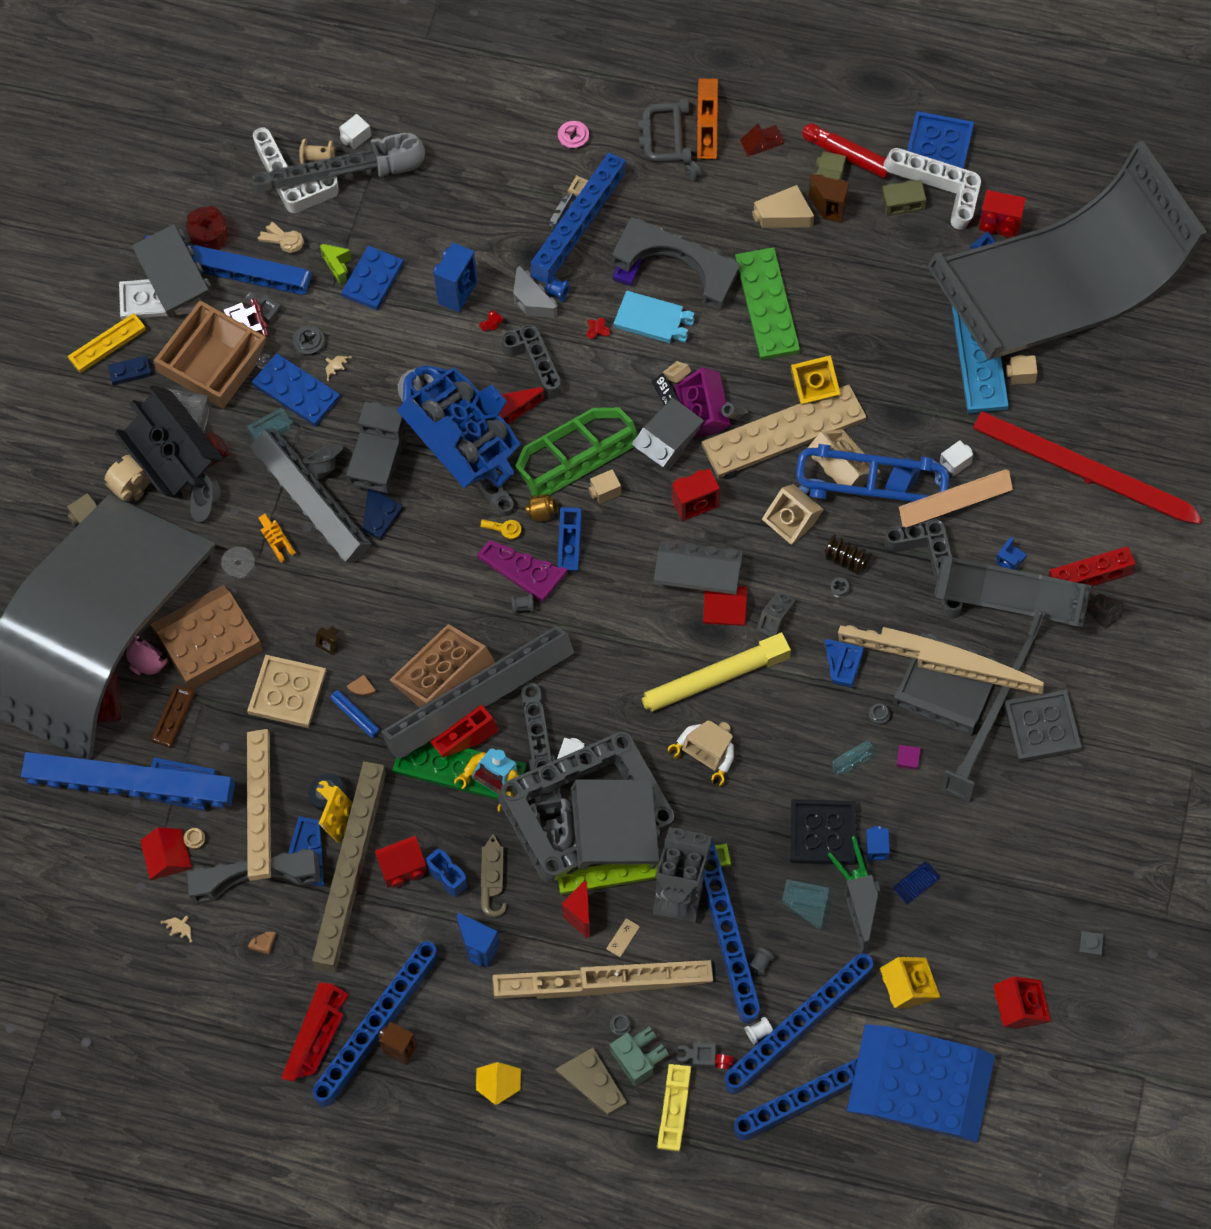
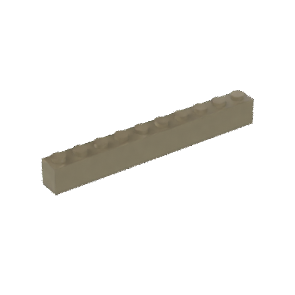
(349, 867)

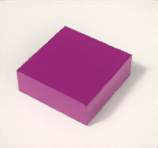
(908, 757)

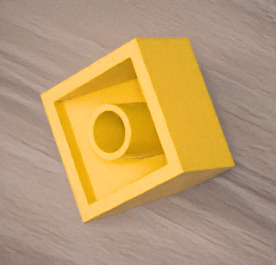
(815, 380)
(909, 982)

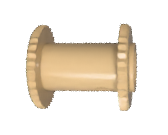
(315, 153)

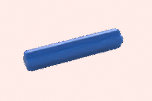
(355, 714)

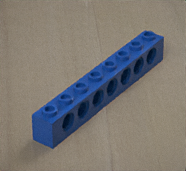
(577, 218)

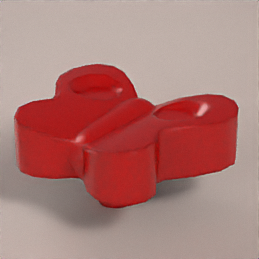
(492, 321)
(597, 327)

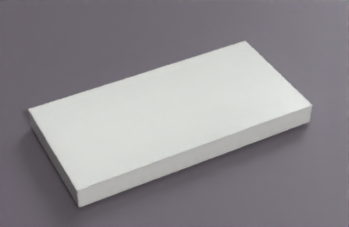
(142, 300)

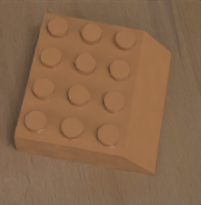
(210, 354)
(207, 637)

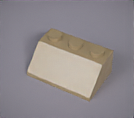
(842, 471)

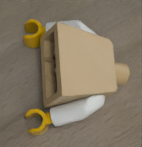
(709, 745)

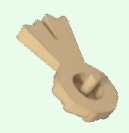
(289, 241)

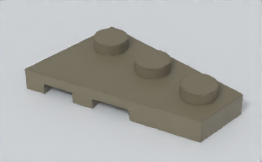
(593, 1080)

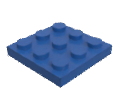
(941, 138)

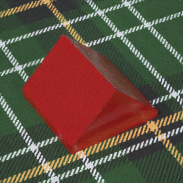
(725, 607)
(165, 852)
(576, 909)

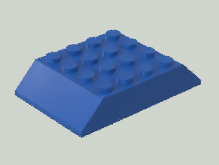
(921, 1082)

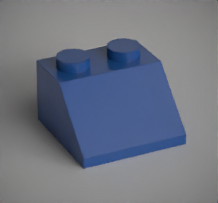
(479, 940)

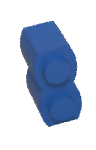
(444, 871)

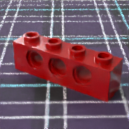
(1098, 568)

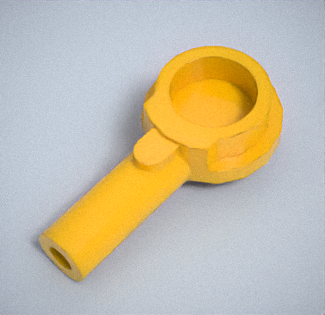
(510, 529)

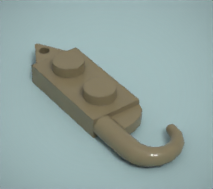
(492, 876)

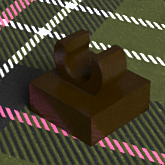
(327, 639)

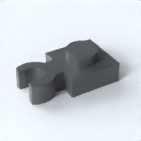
(702, 1054)

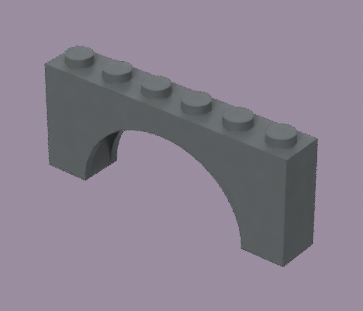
(645, 240)

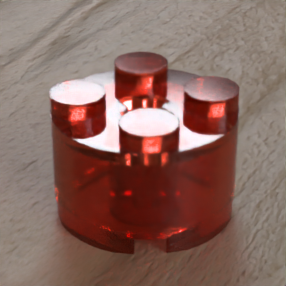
(207, 228)

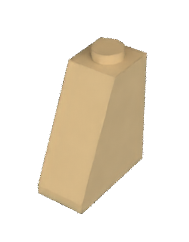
(783, 210)

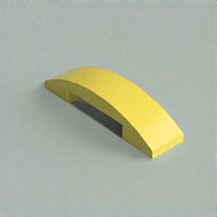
(674, 1107)

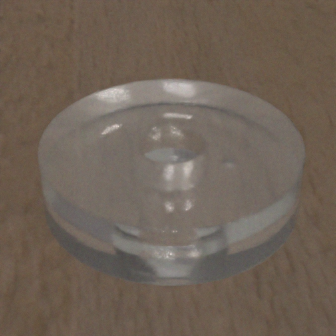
(240, 571)

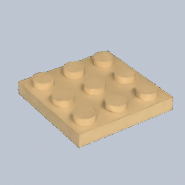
(287, 691)

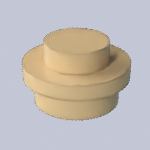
(194, 838)

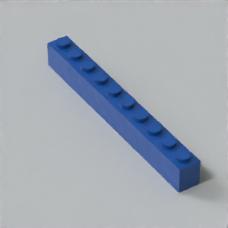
(128, 779)

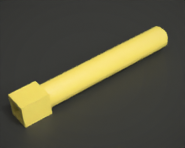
(768, 653)

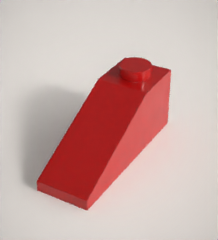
(520, 403)
(466, 733)

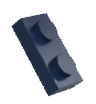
(129, 370)

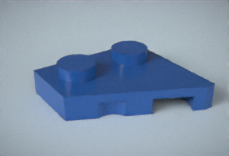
(843, 661)

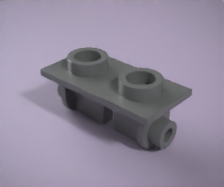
(563, 206)

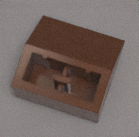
(829, 196)

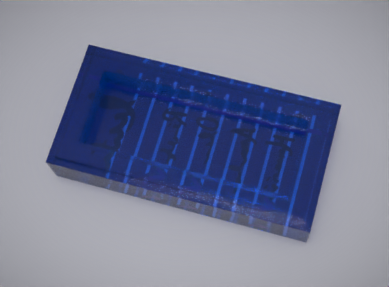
(916, 882)

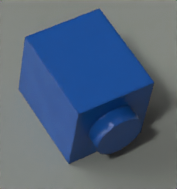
(877, 844)

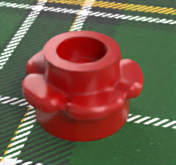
(724, 1061)

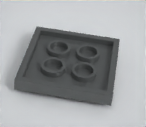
(1042, 725)

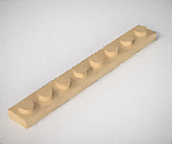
(258, 805)

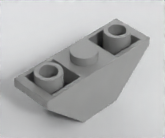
(532, 297)

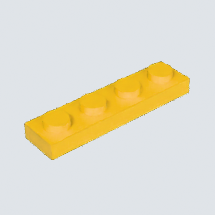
(106, 343)

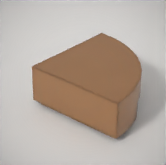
(361, 687)
(263, 942)

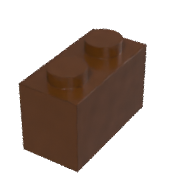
(397, 1043)

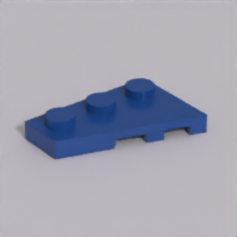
(308, 836)

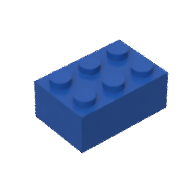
(455, 277)

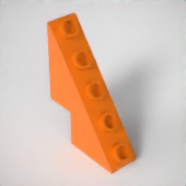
(707, 118)

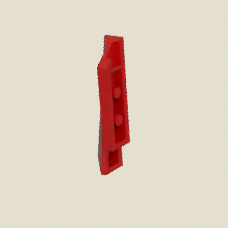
(315, 1031)

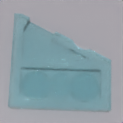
(806, 900)

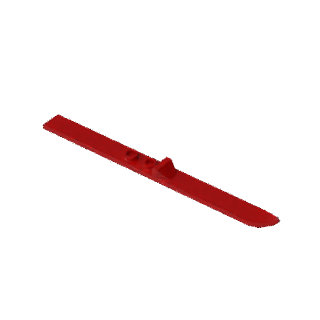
(1086, 468)

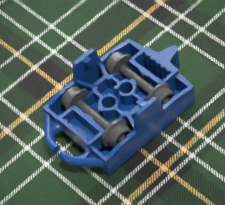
(459, 420)

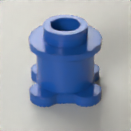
(558, 288)

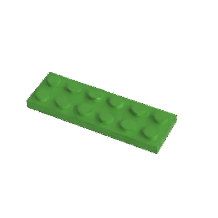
(767, 304)

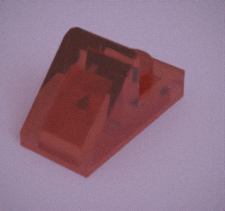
(761, 140)

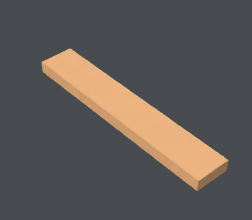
(955, 498)

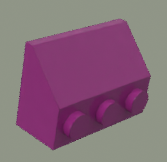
(704, 396)

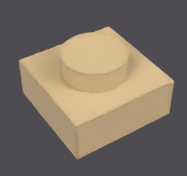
(677, 372)

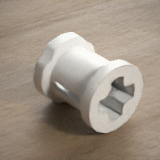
(758, 1030)

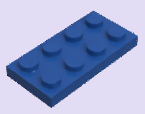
(296, 389)

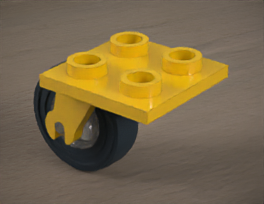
(329, 795)

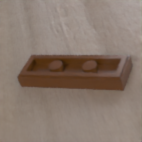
(173, 716)

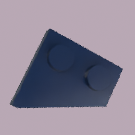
(379, 514)

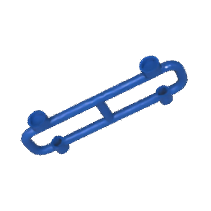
(819, 489)

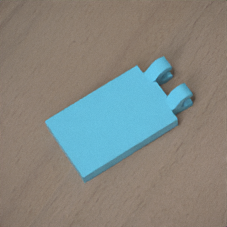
(653, 318)

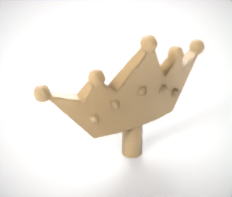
(335, 364)
(179, 927)

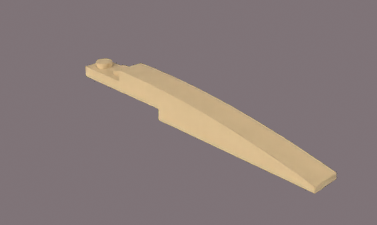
(941, 657)
(602, 980)

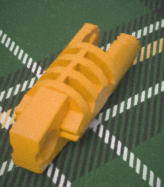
(275, 537)

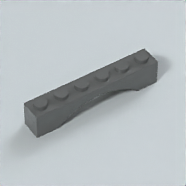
(210, 883)

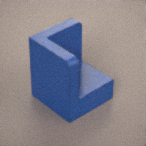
(1010, 556)

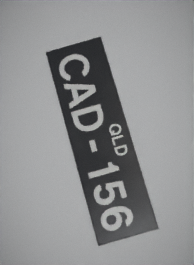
(663, 389)

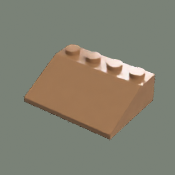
(441, 666)

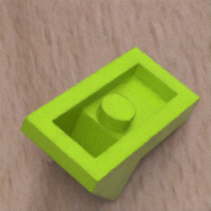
(336, 259)

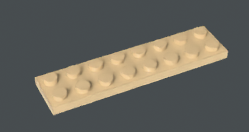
(782, 432)

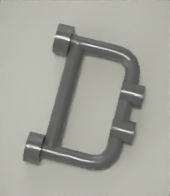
(645, 125)

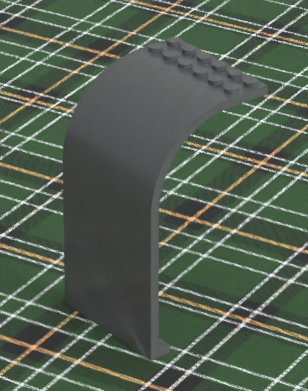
(1078, 269)
(82, 614)

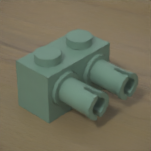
(630, 1058)

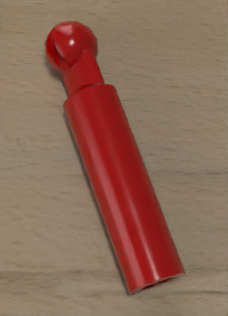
(839, 145)

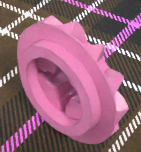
(568, 129)

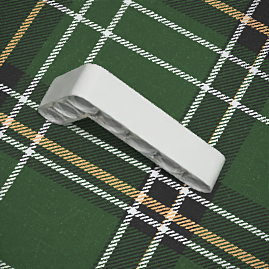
(939, 179)
(295, 192)

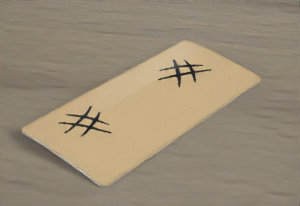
(623, 937)

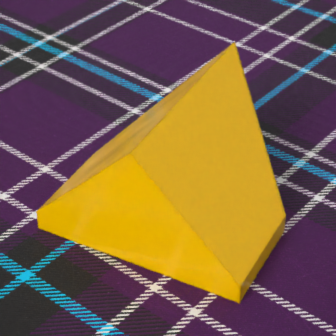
(498, 1081)

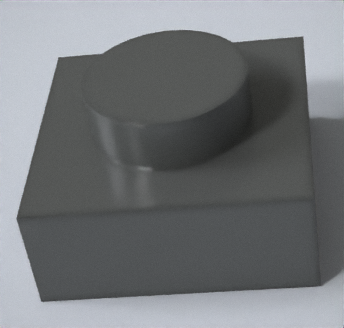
(1091, 944)

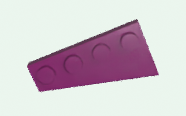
(521, 569)

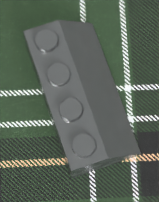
(698, 567)

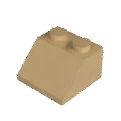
(792, 513)

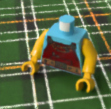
(490, 770)

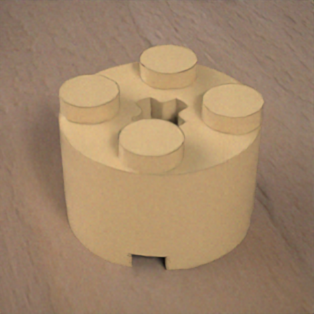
(127, 479)

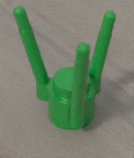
(858, 873)

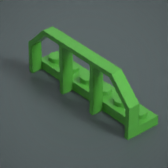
(583, 462)

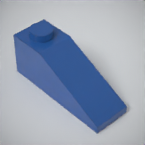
(569, 537)

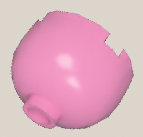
(144, 657)

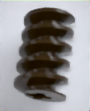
(846, 556)

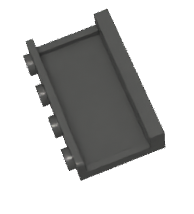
(172, 269)

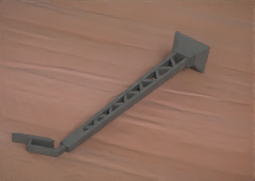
(959, 783)

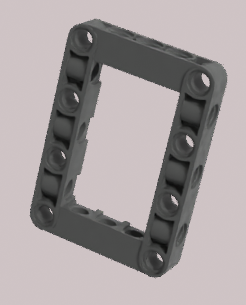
(562, 771)

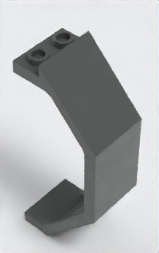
(1012, 590)

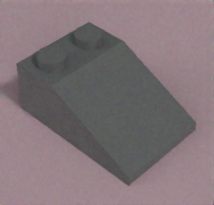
(668, 433)
(862, 900)

